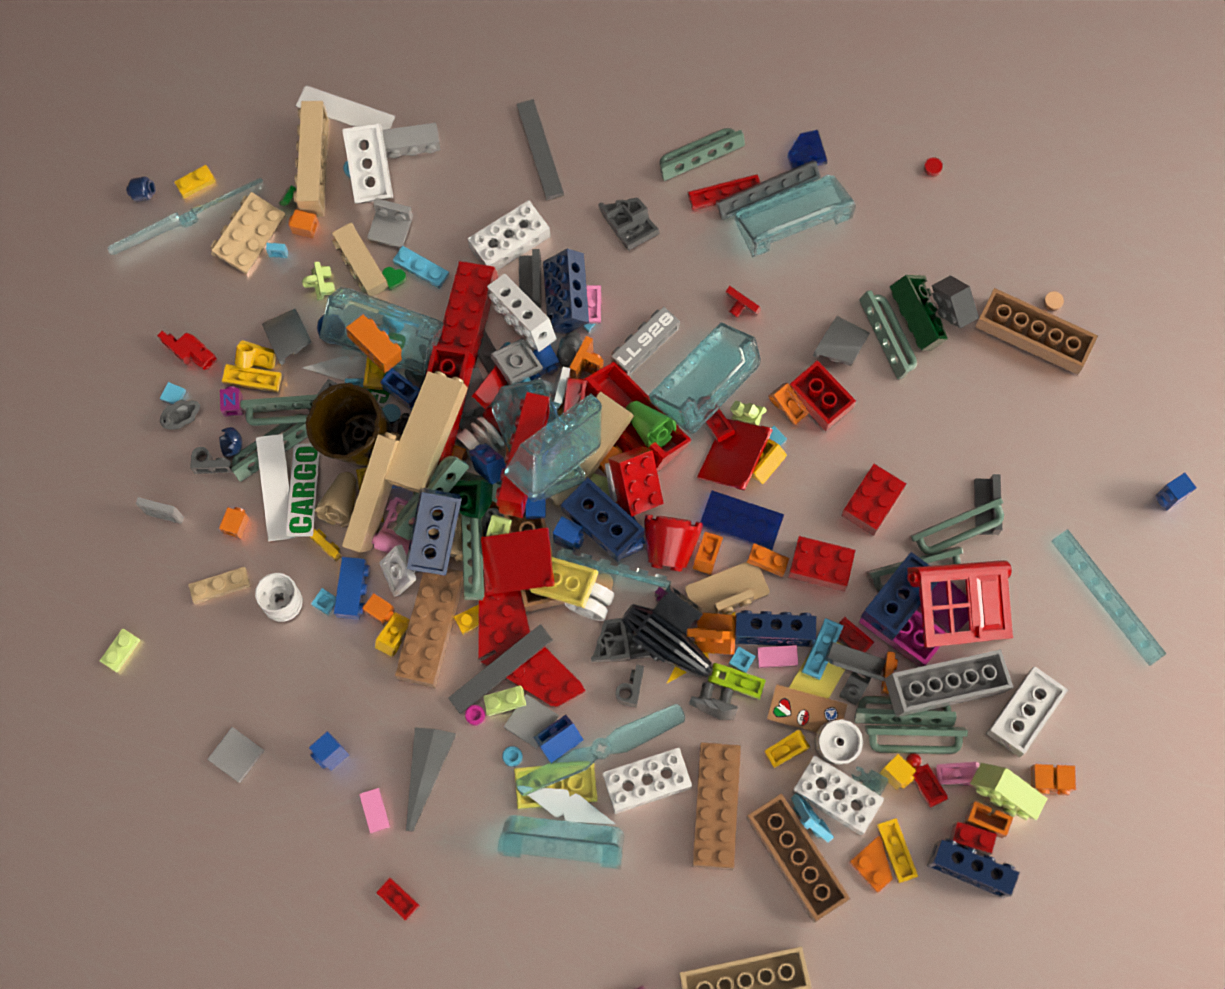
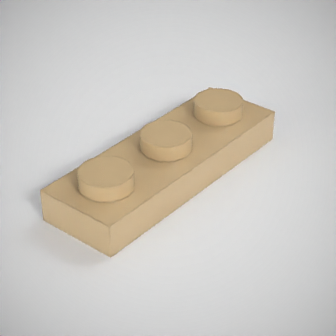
(219, 585)

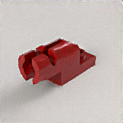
(188, 349)

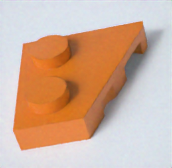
(873, 865)

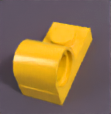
(252, 354)
(392, 634)
(787, 748)

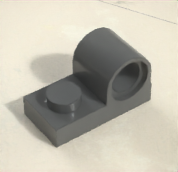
(220, 465)
(634, 689)

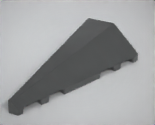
(428, 756)

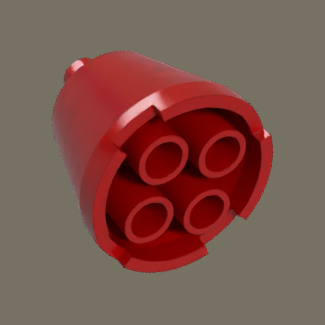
(670, 541)

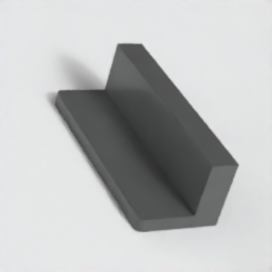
(531, 276)
(985, 491)
(855, 660)

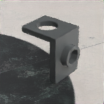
(855, 688)

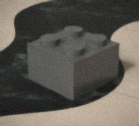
(955, 301)

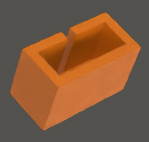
(1053, 779)
(995, 823)

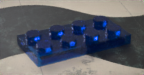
(741, 520)

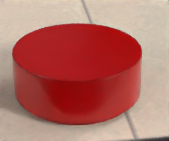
(933, 166)

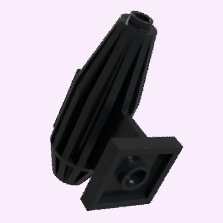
(664, 632)

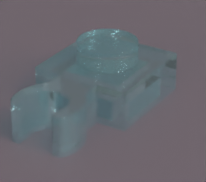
(872, 781)

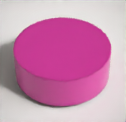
(475, 715)

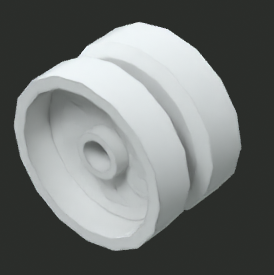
(596, 603)
(848, 736)

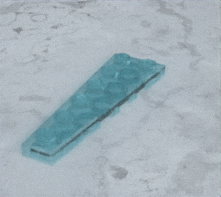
(604, 565)

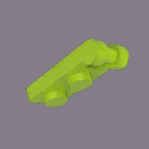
(737, 681)

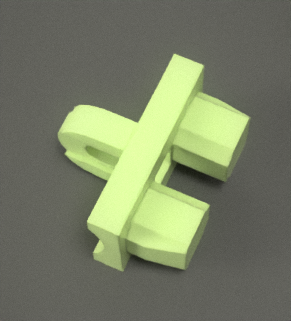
(316, 280)
(747, 413)

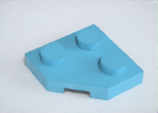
(810, 819)

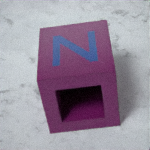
(230, 401)

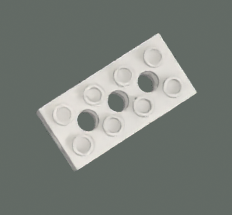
(356, 157)
(512, 226)
(521, 313)
(1040, 711)
(651, 767)
(849, 788)

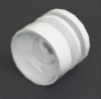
(481, 434)
(276, 587)

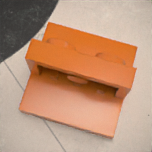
(586, 360)
(715, 633)

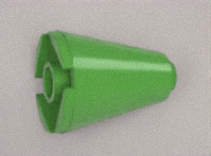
(651, 424)

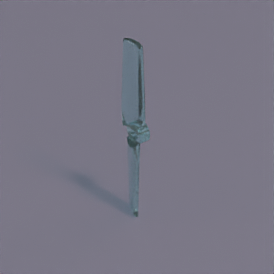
(174, 221)
(619, 741)

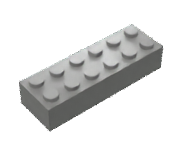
(948, 683)

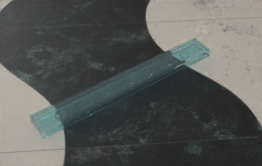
(1108, 597)

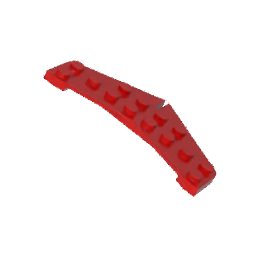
(502, 626)

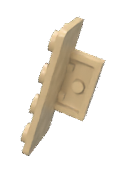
(728, 589)

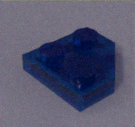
(807, 148)

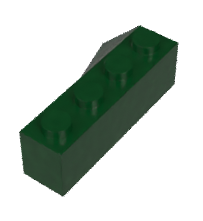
(919, 311)
(475, 497)

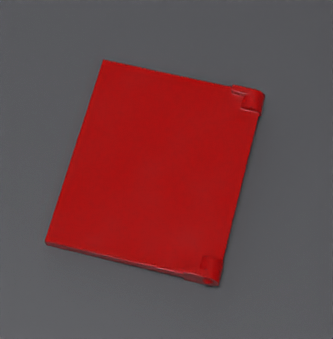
(736, 457)
(517, 561)

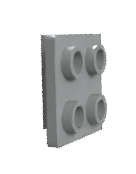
(390, 223)

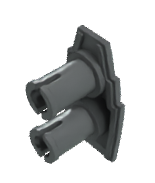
(717, 708)

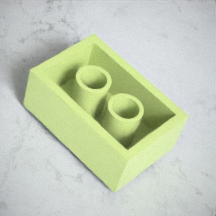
(1008, 791)

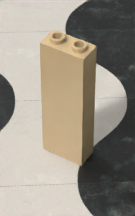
(613, 423)
(426, 432)
(372, 495)

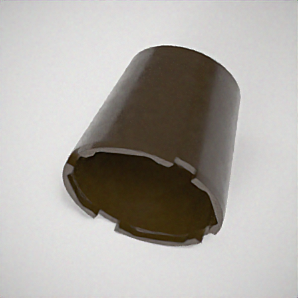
(346, 423)

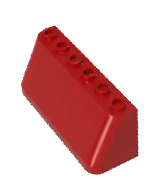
(623, 390)

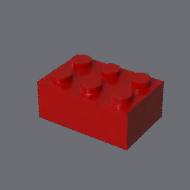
(822, 395)
(636, 480)
(873, 499)
(821, 564)

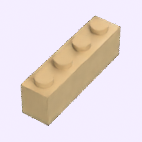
(360, 260)

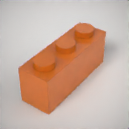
(374, 343)

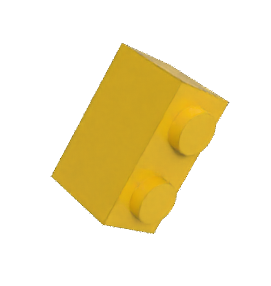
(769, 461)
(898, 772)

